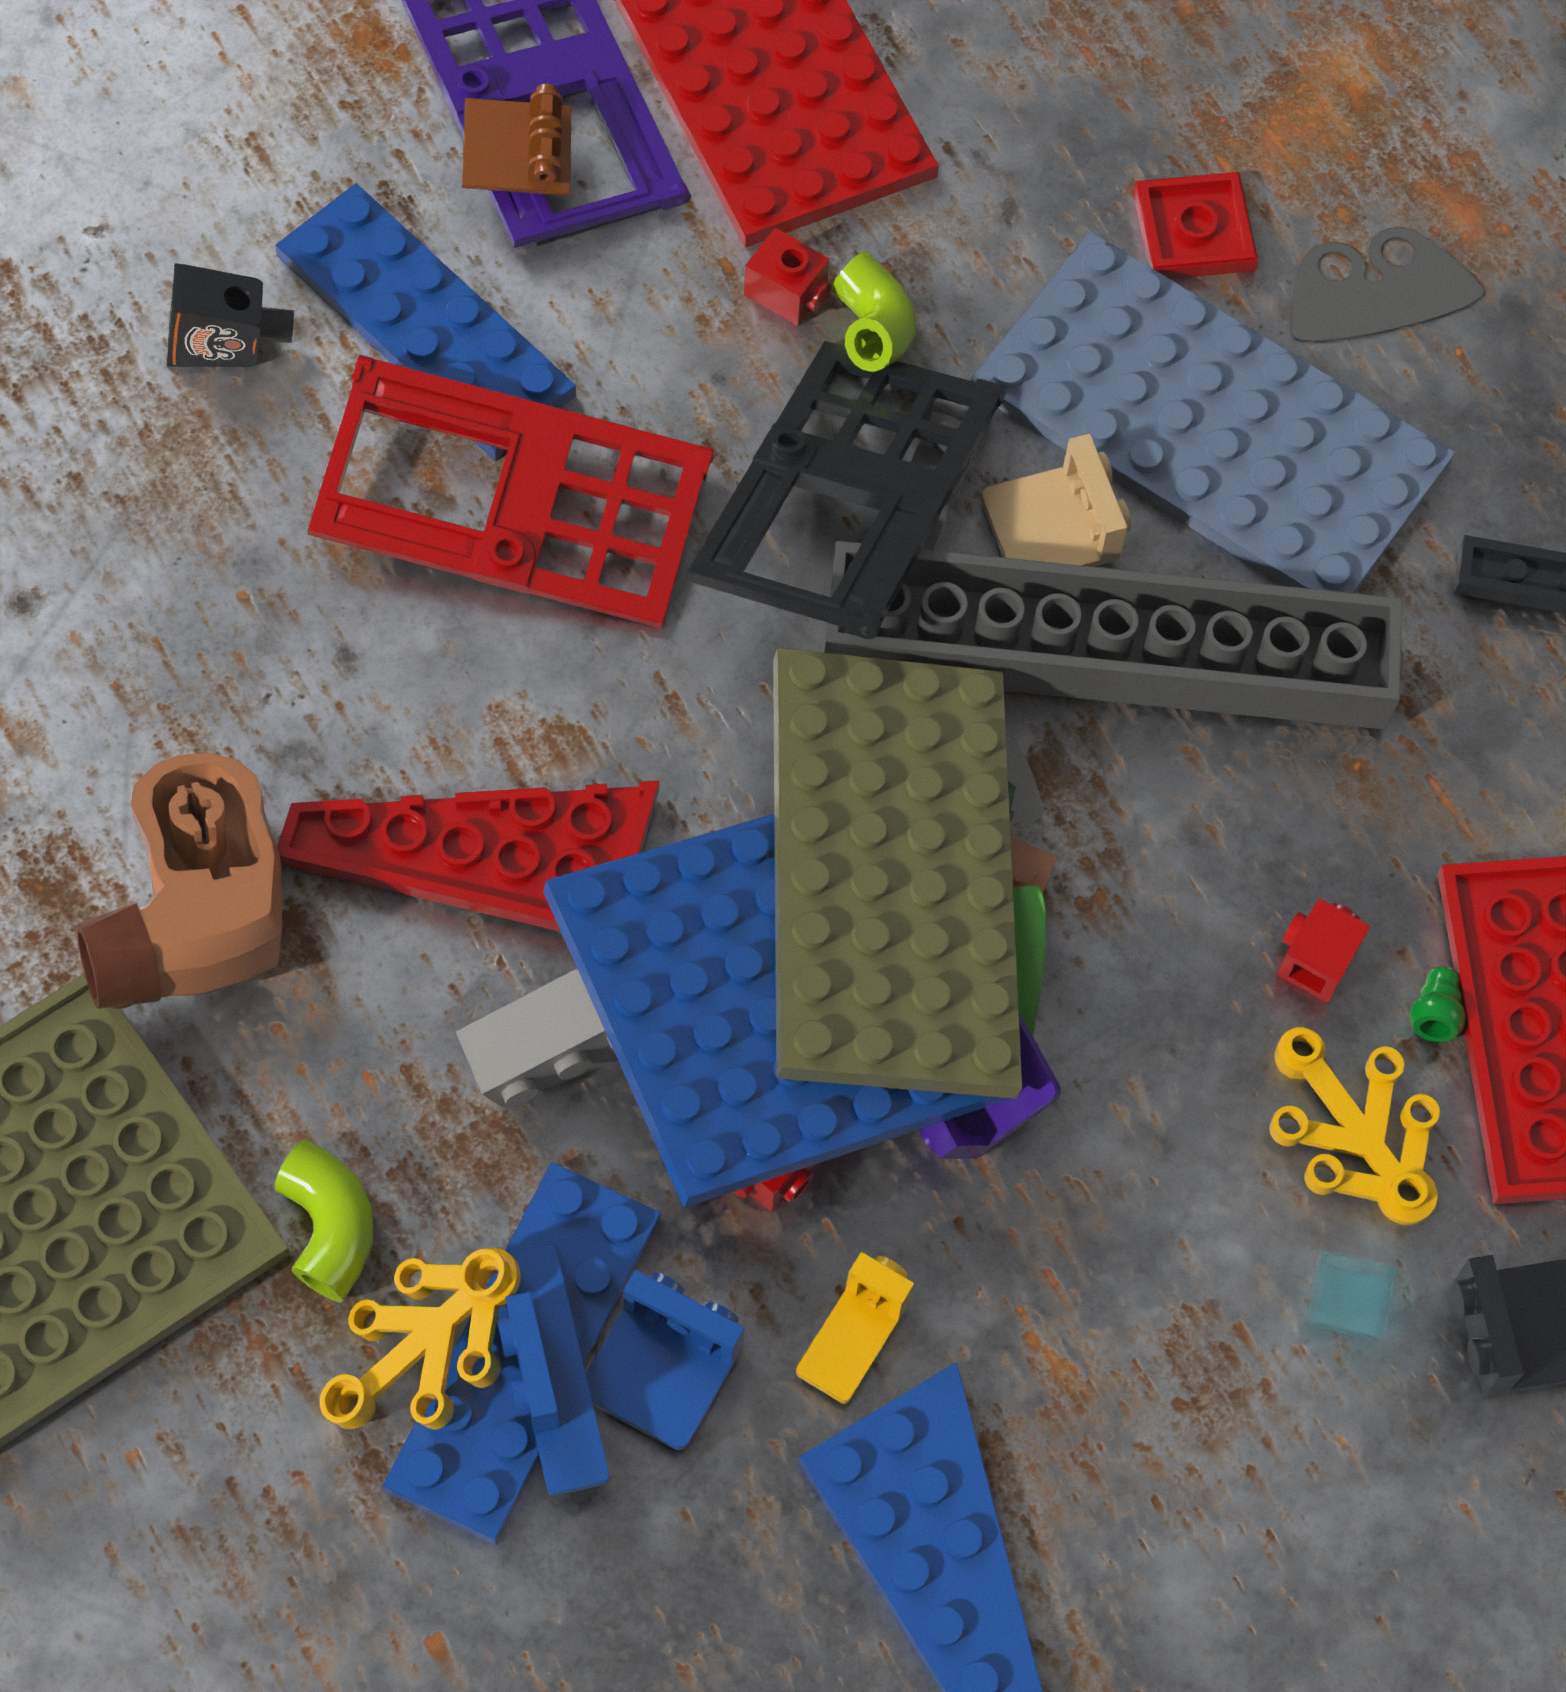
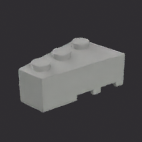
(537, 1042)

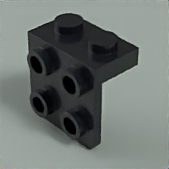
(1513, 1323)

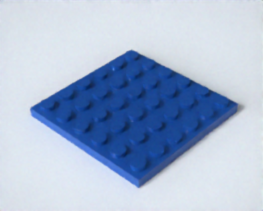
(687, 994)

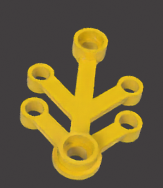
(1359, 1132)
(430, 1336)

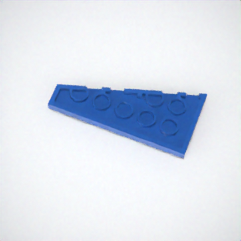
(928, 1534)

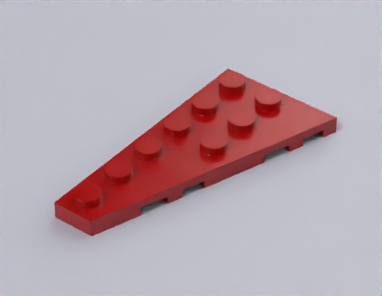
(472, 849)

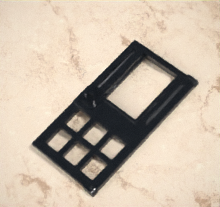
(904, 492)

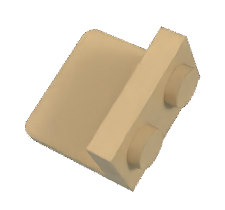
(1061, 512)

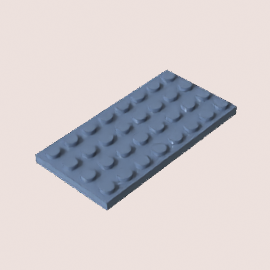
(1214, 421)

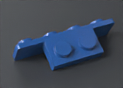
(553, 1375)

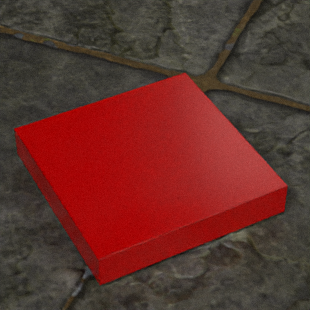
(1196, 225)

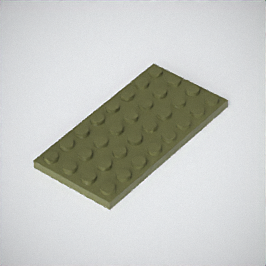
(893, 876)

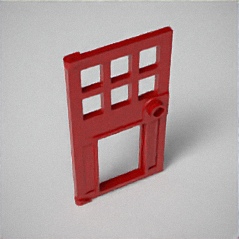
(525, 496)

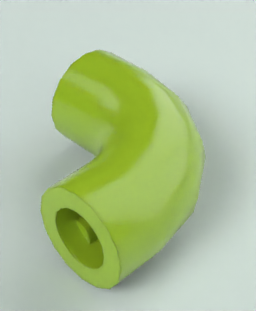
(884, 313)
(339, 1216)

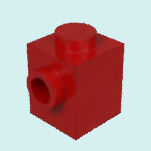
(787, 277)
(1322, 948)

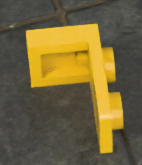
(857, 1327)

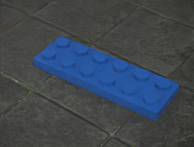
(414, 304)
(487, 1453)

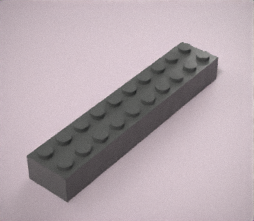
(1143, 637)

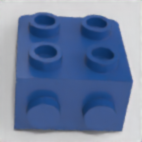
(664, 1359)

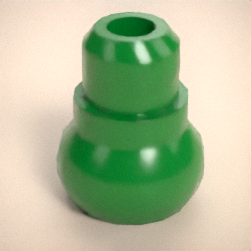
(1438, 1010)

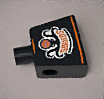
(220, 319)

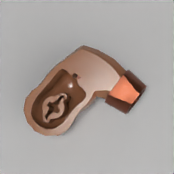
(212, 888)

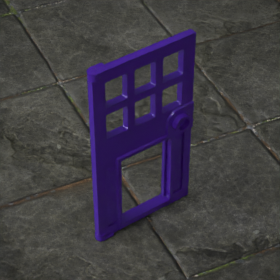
(572, 65)

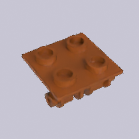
(518, 144)

